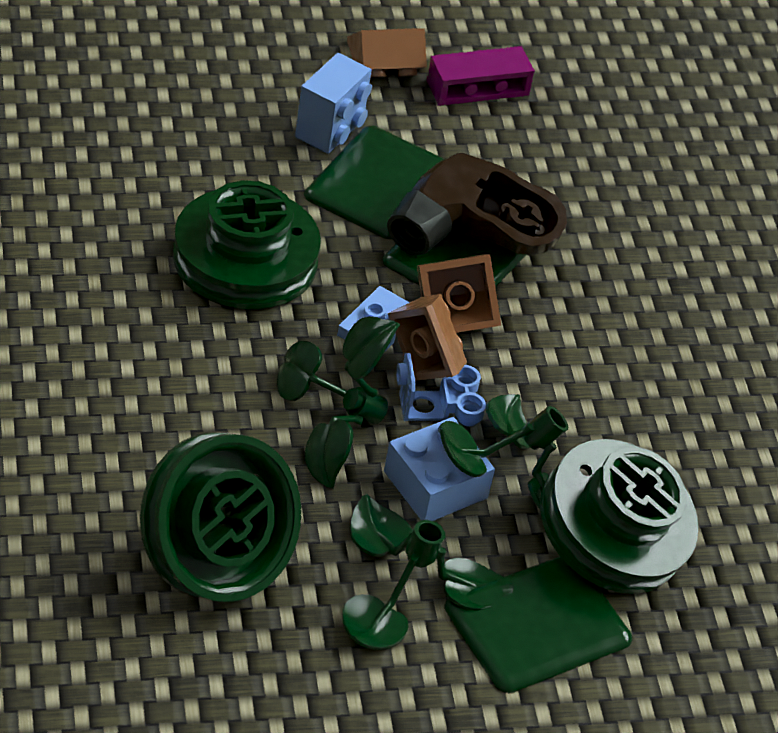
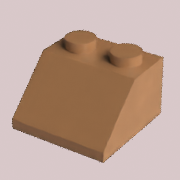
(389, 50)
(466, 288)
(429, 337)

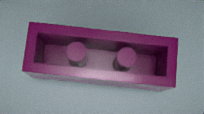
(480, 75)

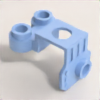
(455, 396)

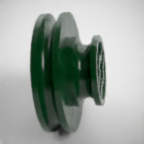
(241, 246)
(624, 521)
(214, 522)

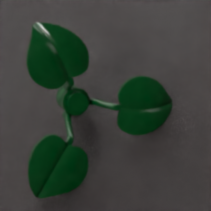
(508, 418)
(331, 443)
(381, 531)

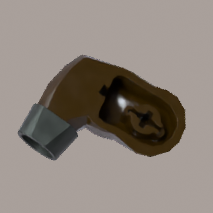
(480, 203)

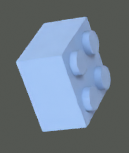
(333, 103)
(428, 476)

